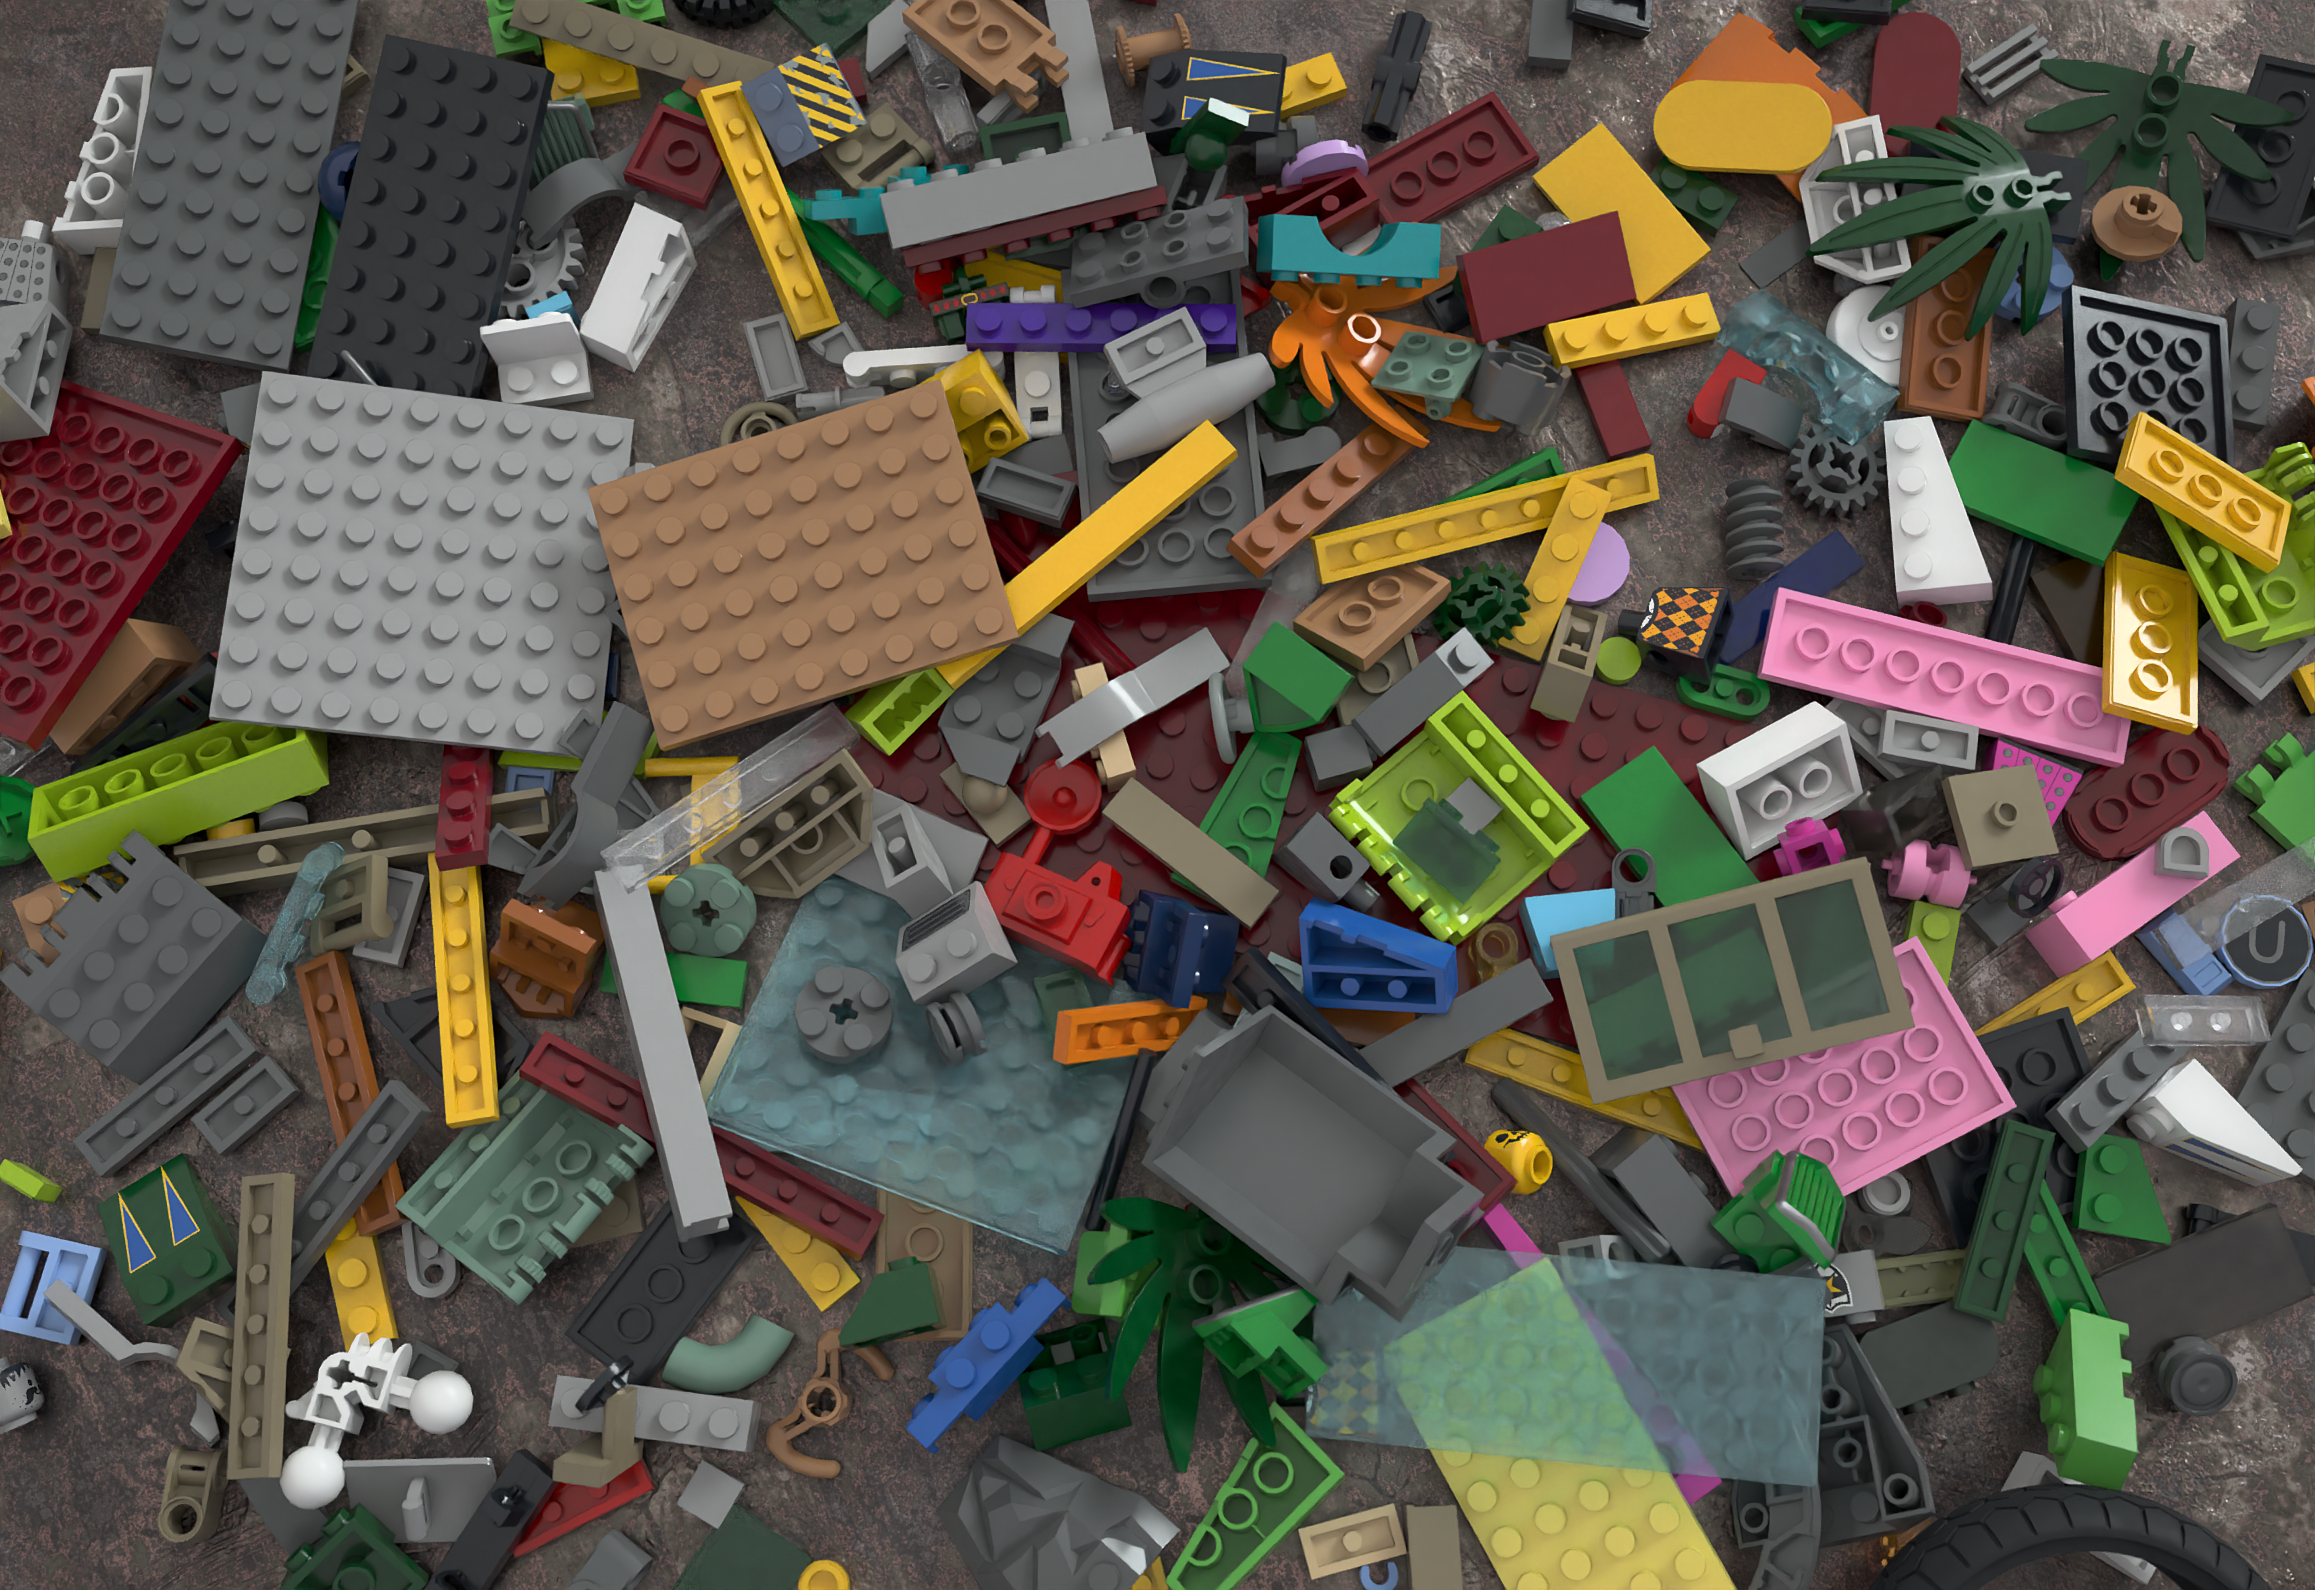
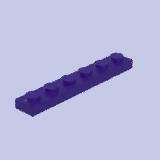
(1084, 329)

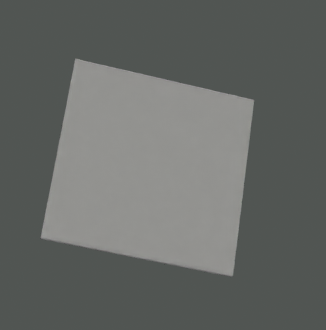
(419, 567)

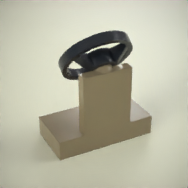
(613, 1450)

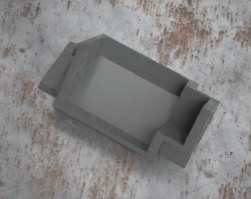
(1306, 1159)

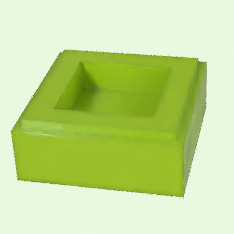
(29, 1181)

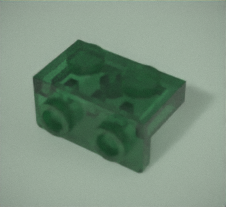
(1448, 850)

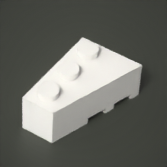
(638, 288)

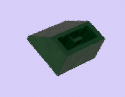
(1067, 1387)

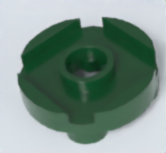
(1290, 415)

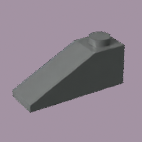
(1422, 692)

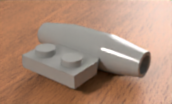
(1175, 389)

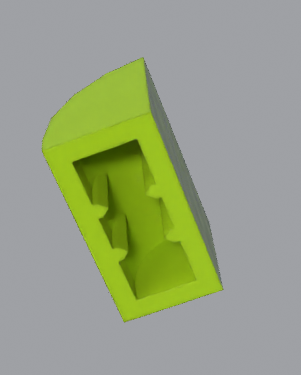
(897, 708)

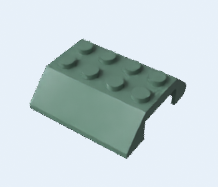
(522, 1186)

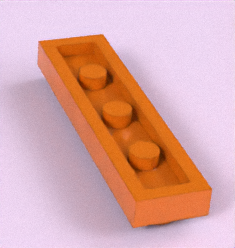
(1121, 1029)

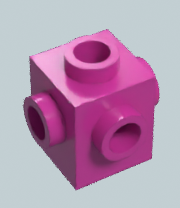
(1803, 834)

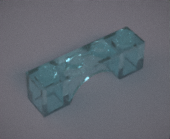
(1771, 334)

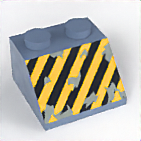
(804, 104)

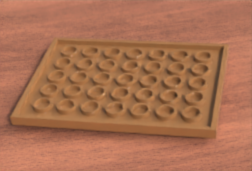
(802, 565)

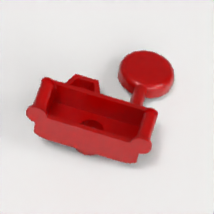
(1050, 912)

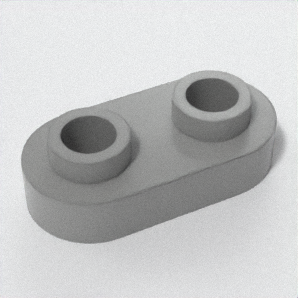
(421, 1256)

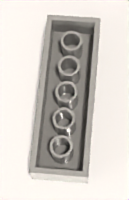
(1016, 191)

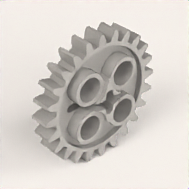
(547, 269)

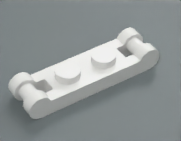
(907, 366)
(1038, 376)

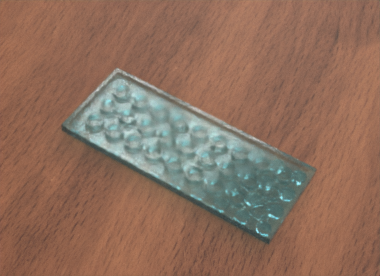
(1584, 1366)

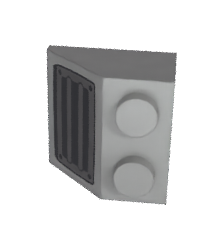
(953, 947)

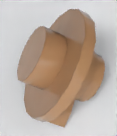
(2136, 223)

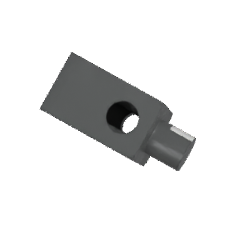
(1308, 859)

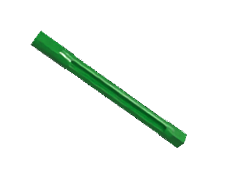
(825, 241)

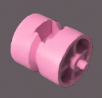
(1928, 872)

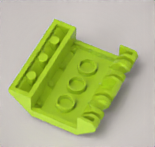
(2244, 601)

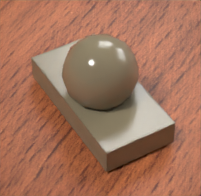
(990, 805)

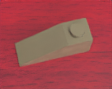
(1569, 662)

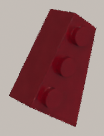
(1339, 200)

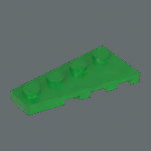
(1252, 802)

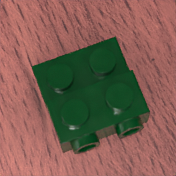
(353, 1556)

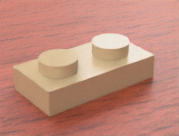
(1352, 1541)

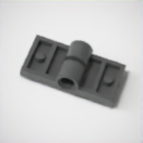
(1160, 254)

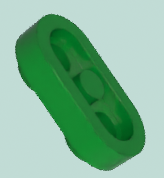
(1722, 692)

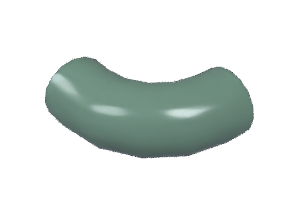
(728, 1365)

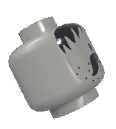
(18, 1395)

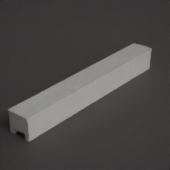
(662, 1059)

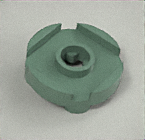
(694, 932)

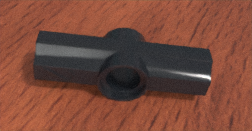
(1396, 77)

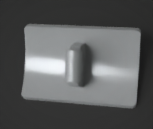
(421, 1496)

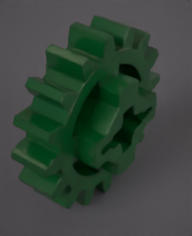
(1481, 606)

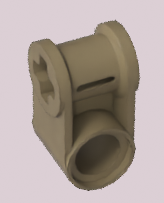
(193, 1489)

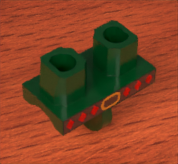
(951, 312)

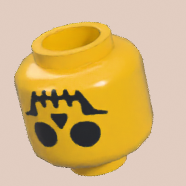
(1522, 1156)

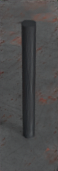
(1122, 1136)

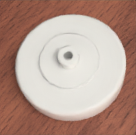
(1871, 343)

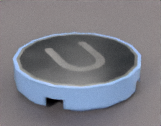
(2270, 952)

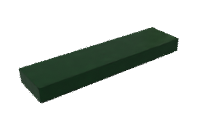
(2003, 1220)

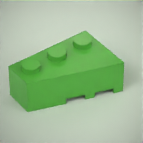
(2084, 1401)

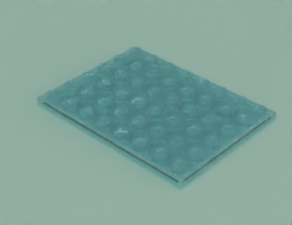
(985, 1140)

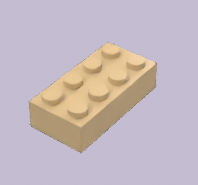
(1114, 756)

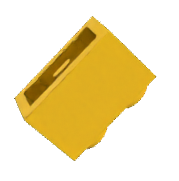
(981, 410)

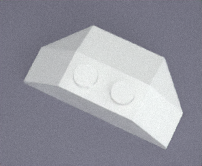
(1834, 203)

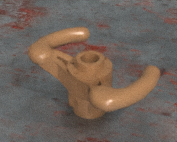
(781, 1432)

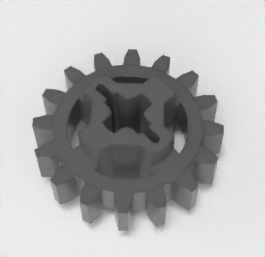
(1835, 474)

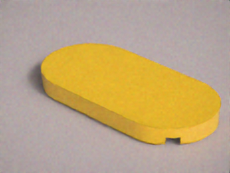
(1742, 126)

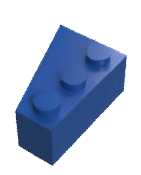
(1372, 963)

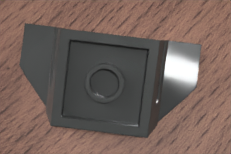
(998, 708)

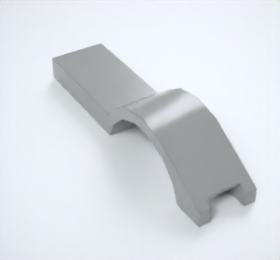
(1134, 696)
(124, 1352)

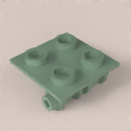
(1430, 369)

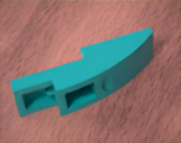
(864, 211)

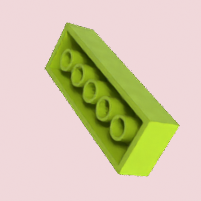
(172, 792)

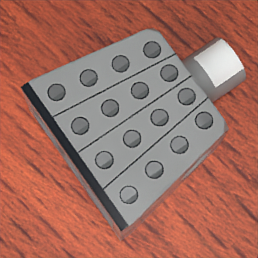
(33, 269)

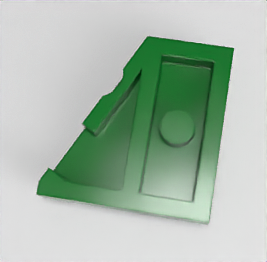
(2117, 1193)

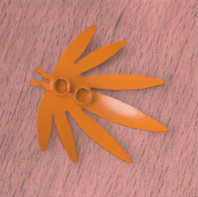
(1335, 325)

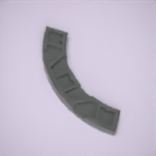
(1793, 1538)

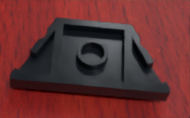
(417, 1029)

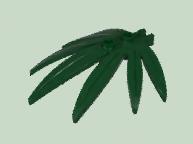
(2152, 123)
(1988, 199)
(1194, 1271)

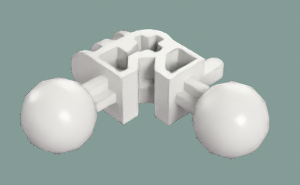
(436, 1403)

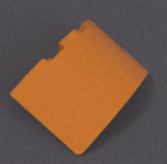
(1750, 53)

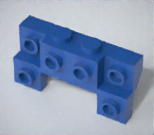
(984, 1361)

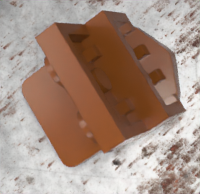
(546, 957)

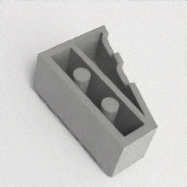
(31, 367)

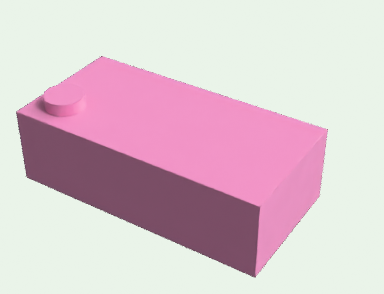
(2119, 904)

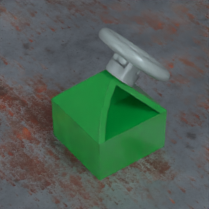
(1286, 687)

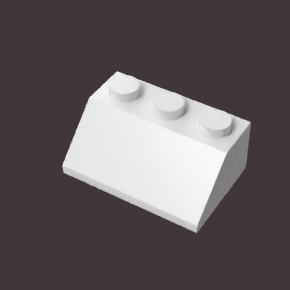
(1781, 775)

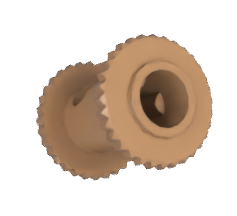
(1135, 52)

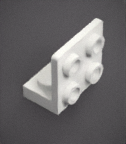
(540, 360)

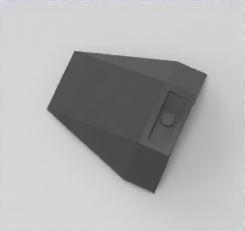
(1867, 1462)

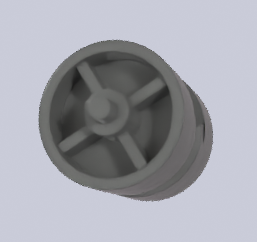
(1273, 153)

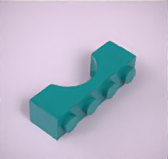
(1297, 246)

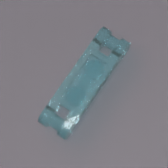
(285, 938)

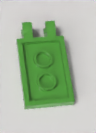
(2288, 803)

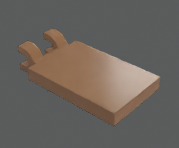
(992, 44)

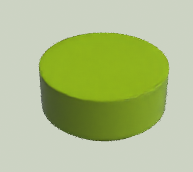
(1617, 661)

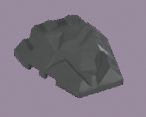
(1050, 1526)

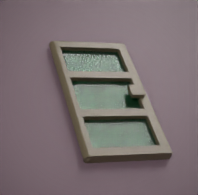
(1731, 981)

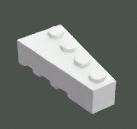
(109, 158)
(1930, 528)

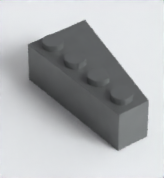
(1670, 1198)

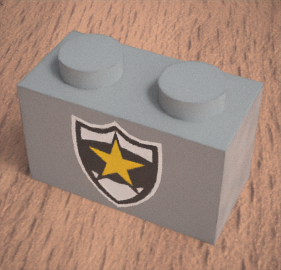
(1855, 1287)

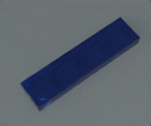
(1812, 573)

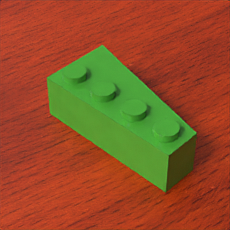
(1257, 1509)

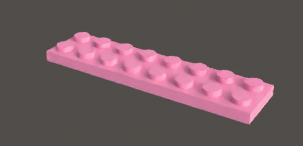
(1941, 676)

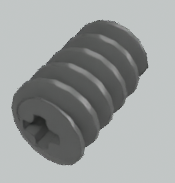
(1752, 529)

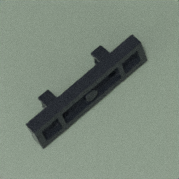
(160, 718)
(497, 1525)

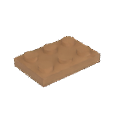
(1371, 612)

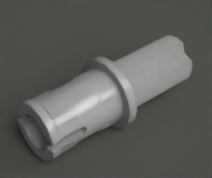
(822, 403)

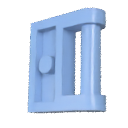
(69, 1261)

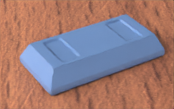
(2200, 978)

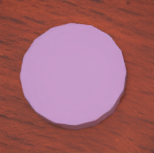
(1324, 158)
(1602, 569)

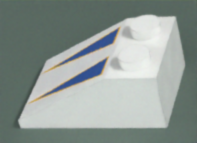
(2205, 1124)

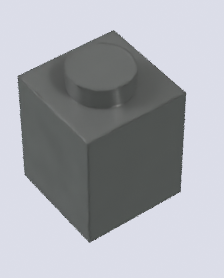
(1338, 757)

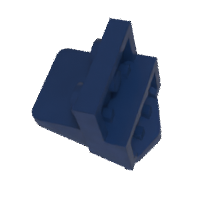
(1177, 948)

